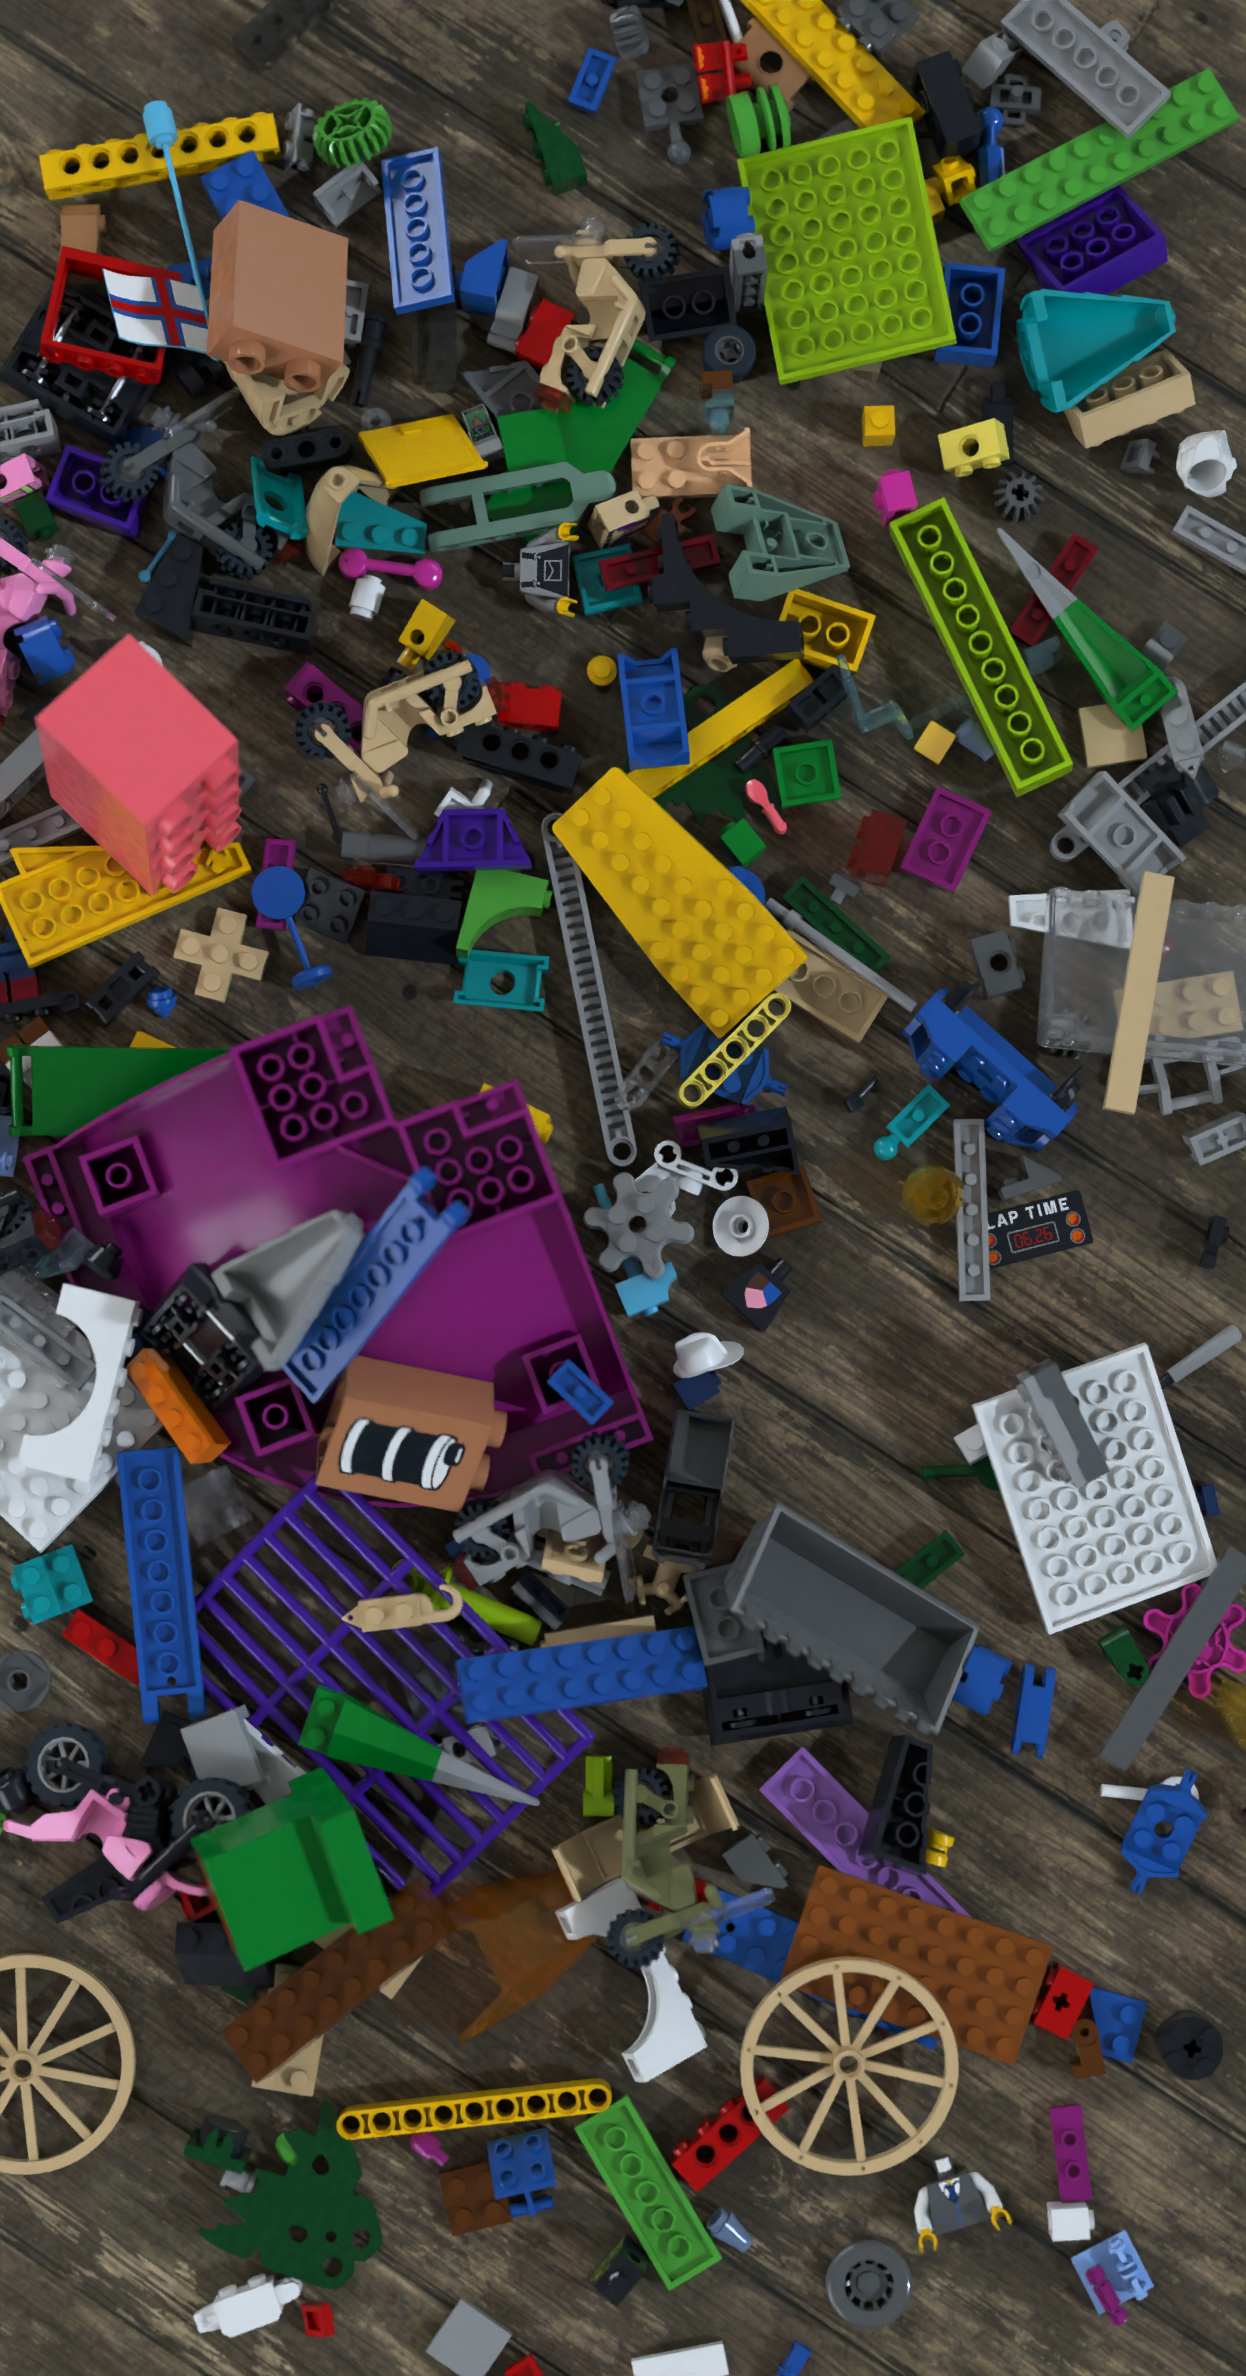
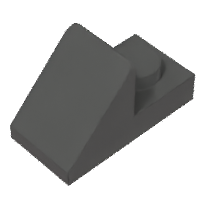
(1164, 645)
(1035, 1176)

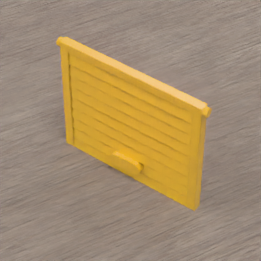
(421, 451)

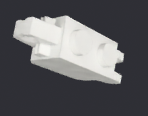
(248, 2306)

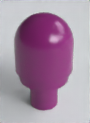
(427, 2147)

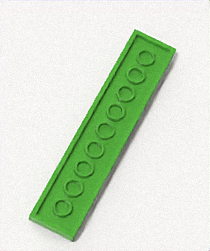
(1096, 163)

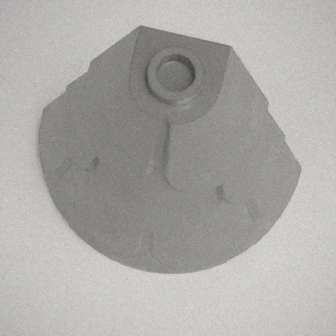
(290, 1281)

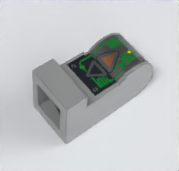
(482, 433)

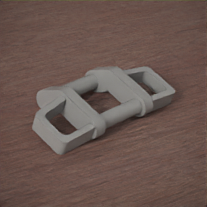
(1161, 1086)

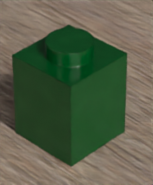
(37, 517)

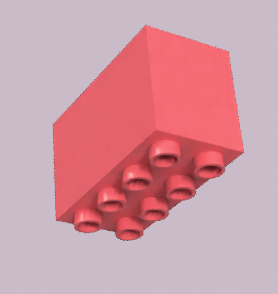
(142, 767)

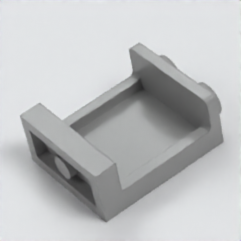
(224, 1749)

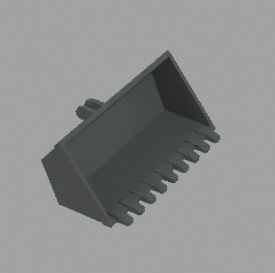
(850, 1617)

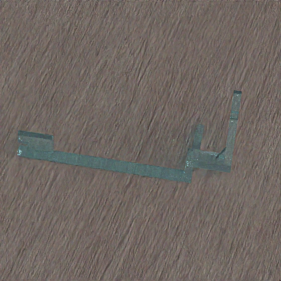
(1038, 659)

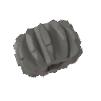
(629, 32)
(1029, 495)

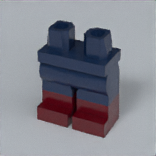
(13, 967)

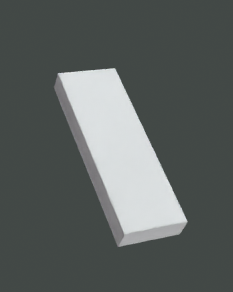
(691, 2361)

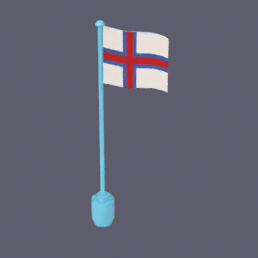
(161, 309)

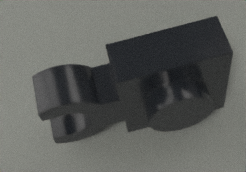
(1216, 1234)

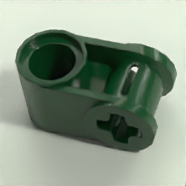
(1122, 1651)

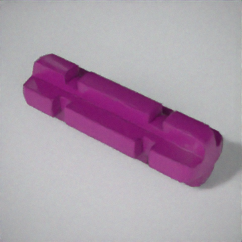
(1106, 2295)

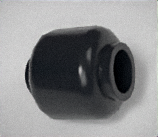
(15, 1791)

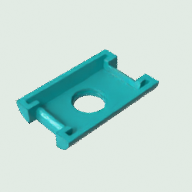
(287, 492)
(524, 970)

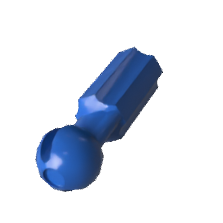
(991, 155)

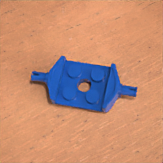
(742, 1083)
(1158, 1853)

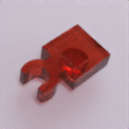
(366, 877)

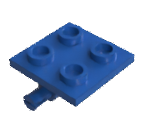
(521, 2166)

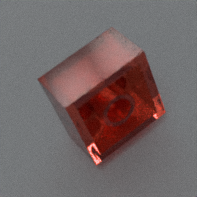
(879, 843)

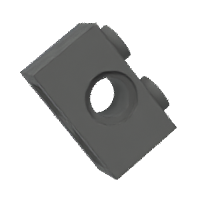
(996, 983)

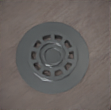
(868, 2283)

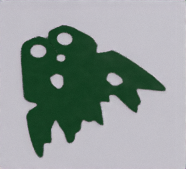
(715, 782)
(307, 2201)

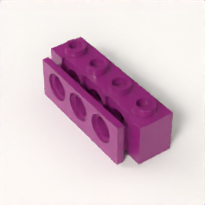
(312, 681)

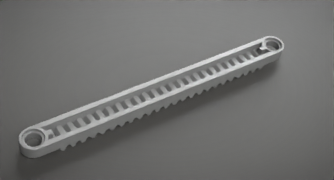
(1211, 730)
(588, 993)

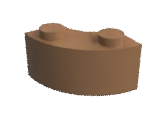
(83, 230)

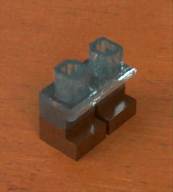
(719, 409)

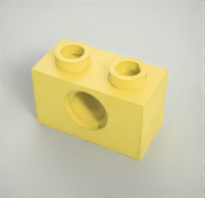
(957, 443)

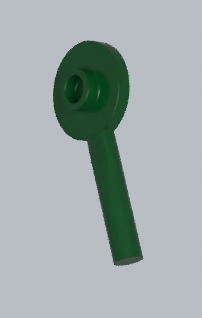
(982, 1470)

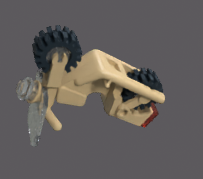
(612, 306)
(387, 721)

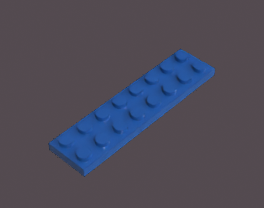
(580, 1674)

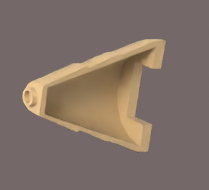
(280, 408)
(325, 506)

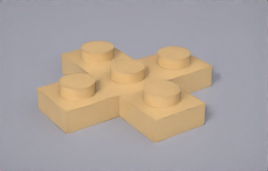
(221, 955)

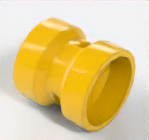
(939, 1841)

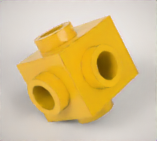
(954, 178)

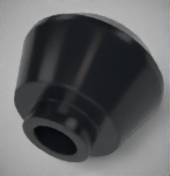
(105, 1260)

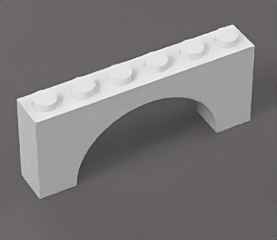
(109, 1328)
(670, 2027)

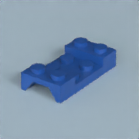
(653, 711)

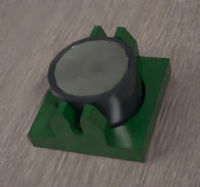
(220, 2144)

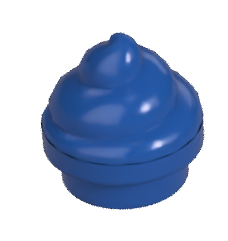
(161, 1000)

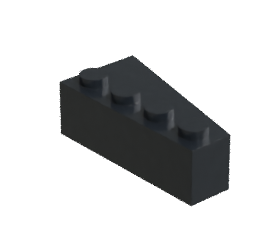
(900, 1808)

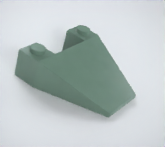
(783, 543)

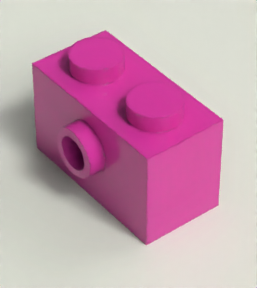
(894, 496)

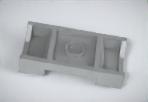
(1119, 831)

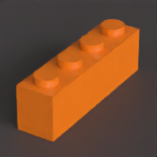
(178, 1409)

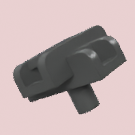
(1018, 99)

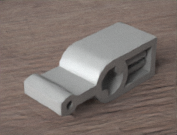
(513, 308)

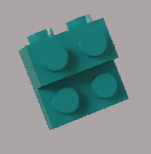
(51, 1584)

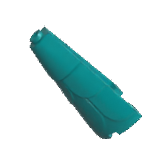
(1085, 339)

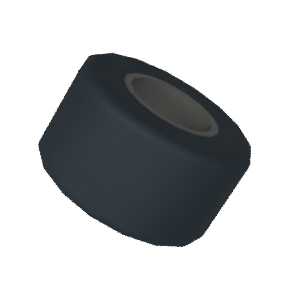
(730, 343)

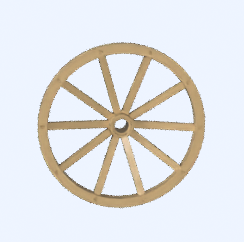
(124, 2086)
(862, 2164)

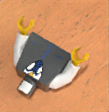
(954, 2201)

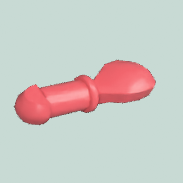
(758, 795)

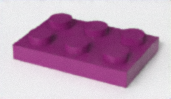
(945, 839)

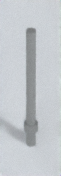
(793, 920)

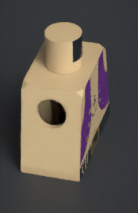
(621, 518)

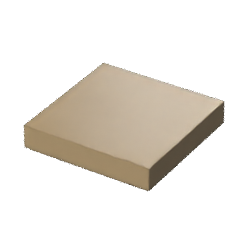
(1107, 739)

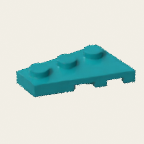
(378, 527)

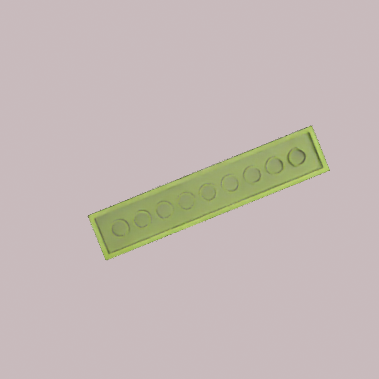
(980, 647)

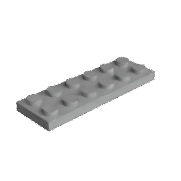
(1087, 62)

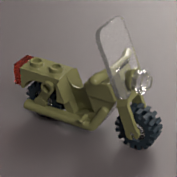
(656, 1875)

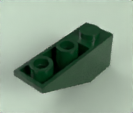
(559, 155)

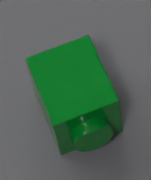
(741, 842)

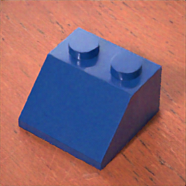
(483, 280)

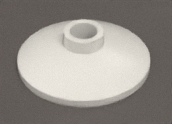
(729, 1223)

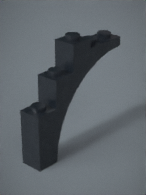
(748, 638)

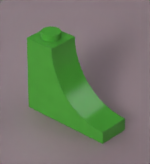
(497, 897)

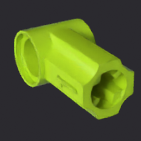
(598, 1794)

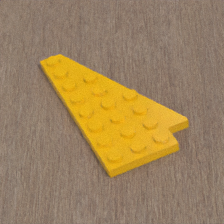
(83, 894)

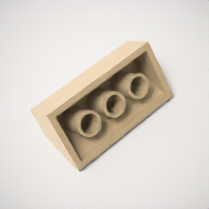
(1132, 399)

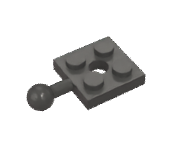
(671, 116)

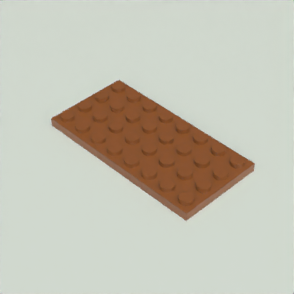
(973, 1968)

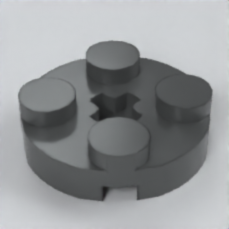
(38, 1679)

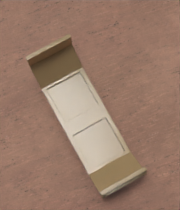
(596, 1852)

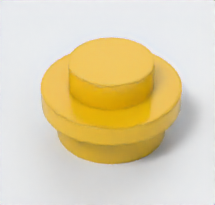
(601, 670)

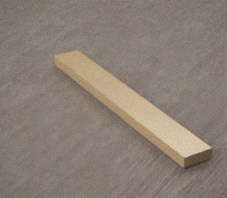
(1138, 993)

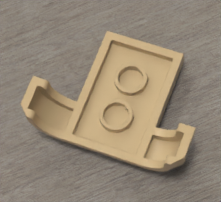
(576, 1557)

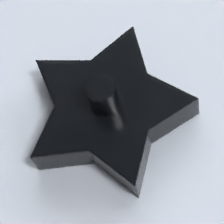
(33, 710)

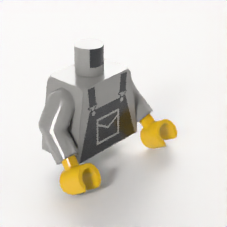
(545, 571)

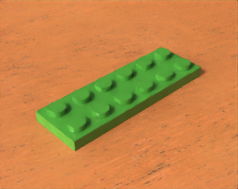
(648, 2192)

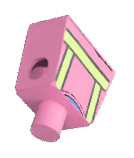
(20, 479)

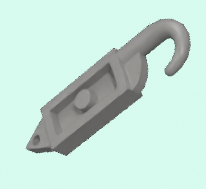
(1182, 730)

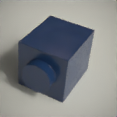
(697, 1388)

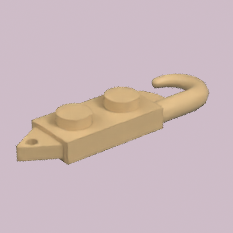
(402, 1611)

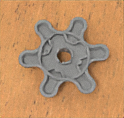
(659, 1227)

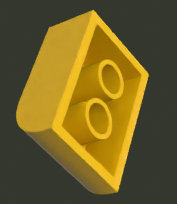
(828, 629)

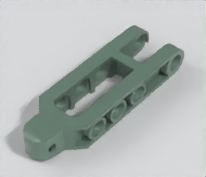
(586, 489)

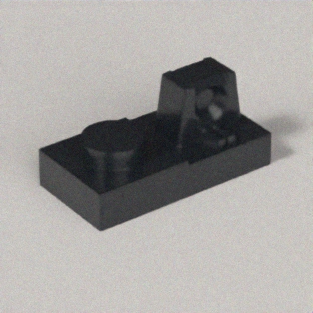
(532, 1592)

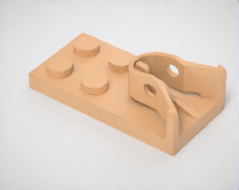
(690, 465)

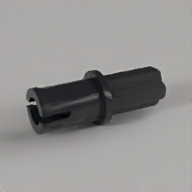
(759, 749)

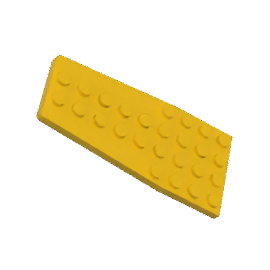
(678, 902)

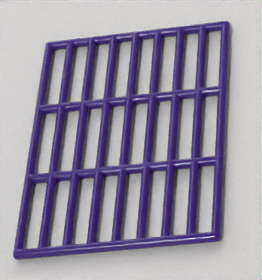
(331, 1644)

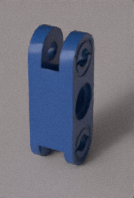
(1033, 1710)

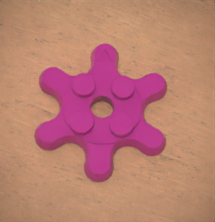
(1216, 1652)

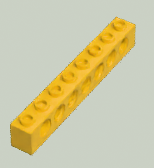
(150, 169)

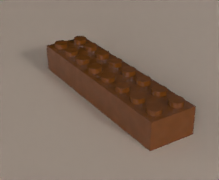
(337, 1982)

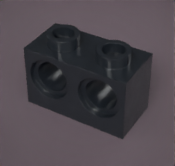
(818, 699)

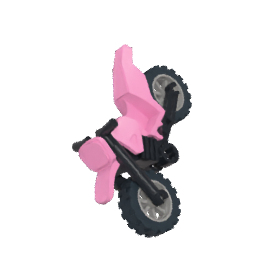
(124, 1813)

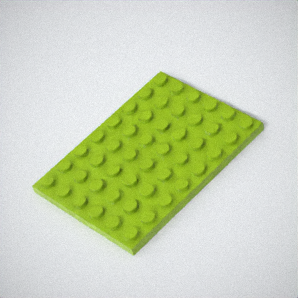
(848, 251)

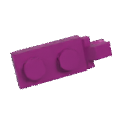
(686, 1125)

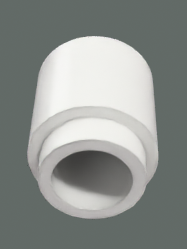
(366, 598)

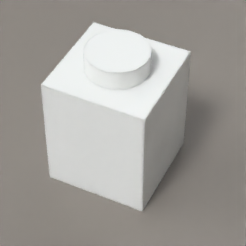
(1069, 2220)

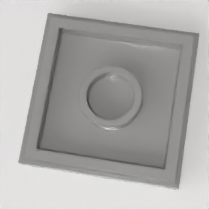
(468, 2340)

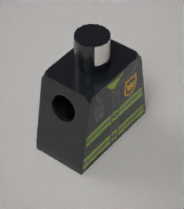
(619, 2271)

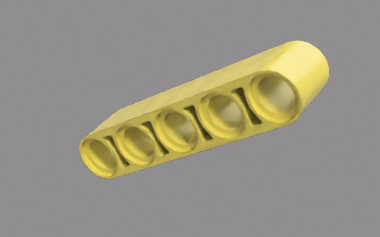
(744, 1040)

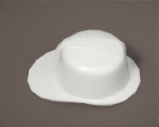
(704, 1353)

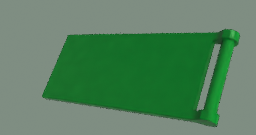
(591, 438)
(85, 1082)

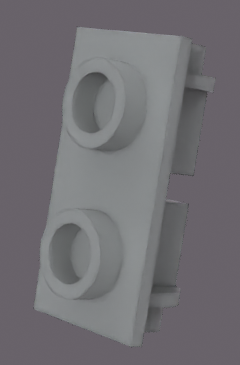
(295, 149)

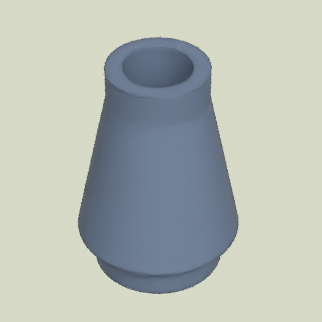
(974, 738)
(728, 2229)

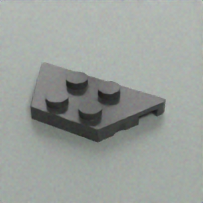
(506, 388)

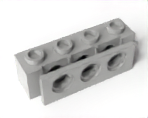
(23, 416)

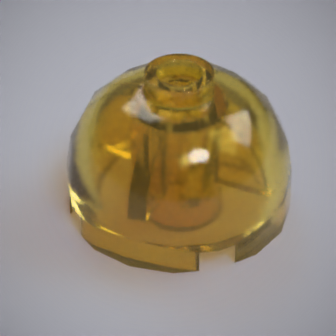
(932, 1194)

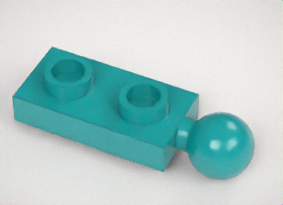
(911, 1122)

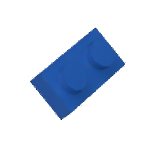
(592, 81)
(580, 1391)

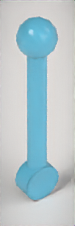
(145, 575)

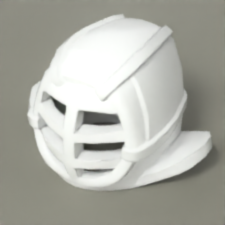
(1206, 463)

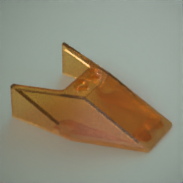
(519, 1939)

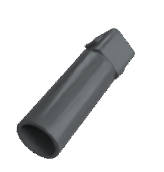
(381, 847)

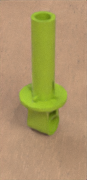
(495, 1614)

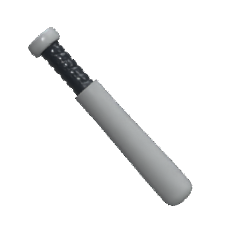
(1202, 1355)

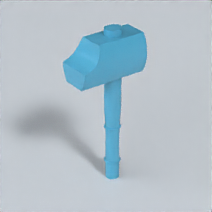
(638, 1292)

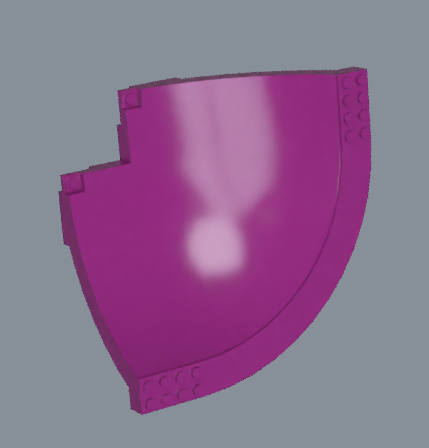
(306, 1131)

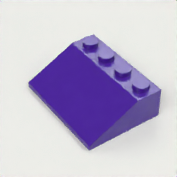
(1095, 246)

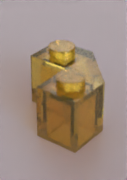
(1232, 1709)

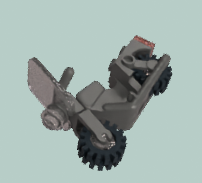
(189, 492)

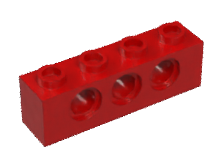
(699, 2170)

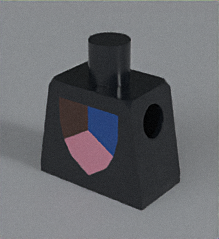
(759, 1293)

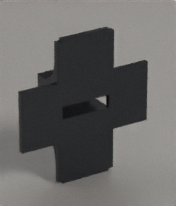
(1191, 794)

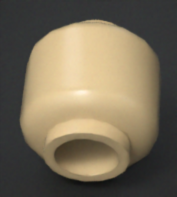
(714, 654)

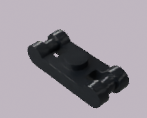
(121, 989)

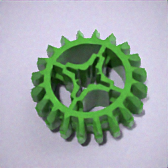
(352, 133)

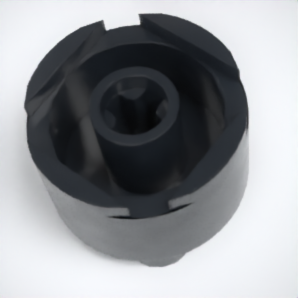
(1179, 2030)

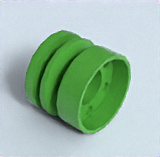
(758, 120)

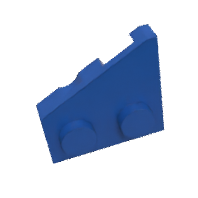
(1117, 2021)

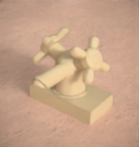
(664, 1583)

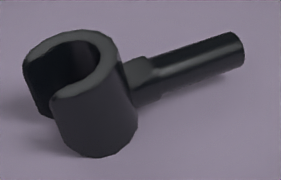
(853, 1101)

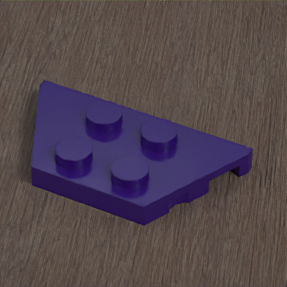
(473, 842)

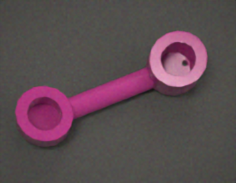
(425, 572)

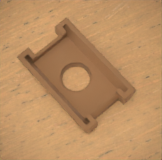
(789, 77)

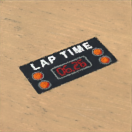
(1037, 1229)

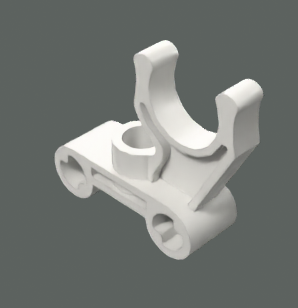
(686, 1174)

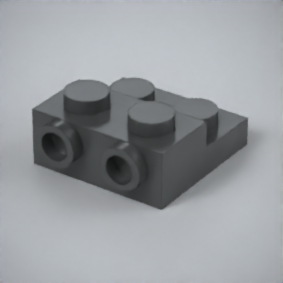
(876, 22)

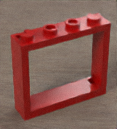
(91, 265)

